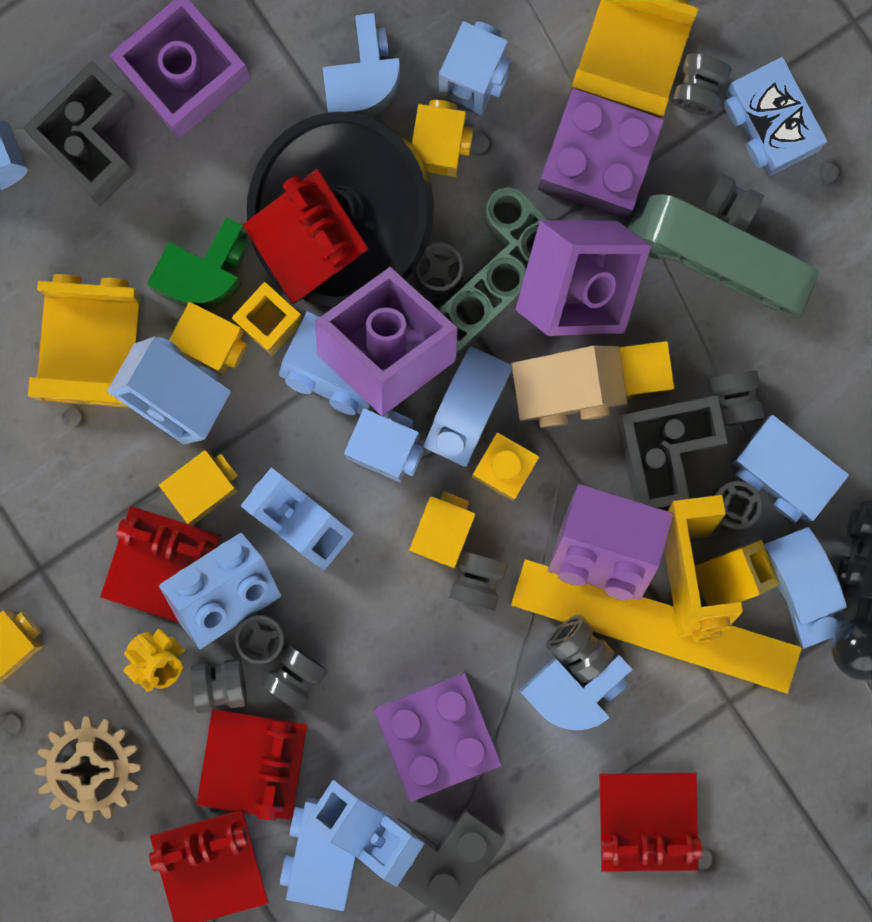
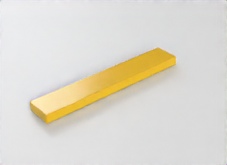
(655, 628)

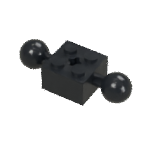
(854, 638)

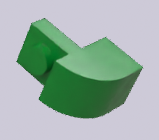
(201, 281)

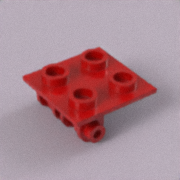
(305, 235)
(148, 554)
(252, 764)
(649, 822)
(208, 868)

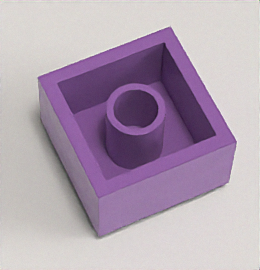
(180, 66)
(600, 154)
(582, 277)
(386, 341)
(610, 543)
(437, 736)

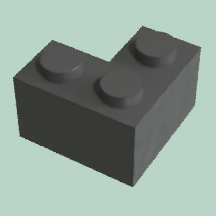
(74, 130)
(659, 437)
(449, 871)

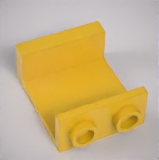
(635, 52)
(84, 339)
(694, 520)

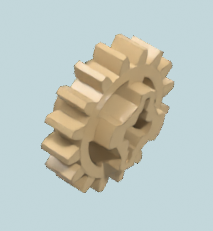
(88, 791)

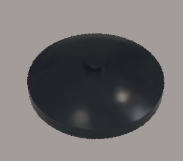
(374, 179)

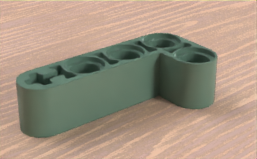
(723, 253)
(512, 257)

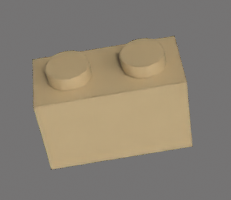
(569, 384)

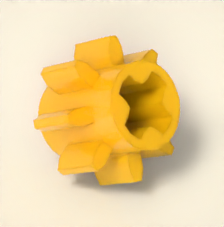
(153, 660)

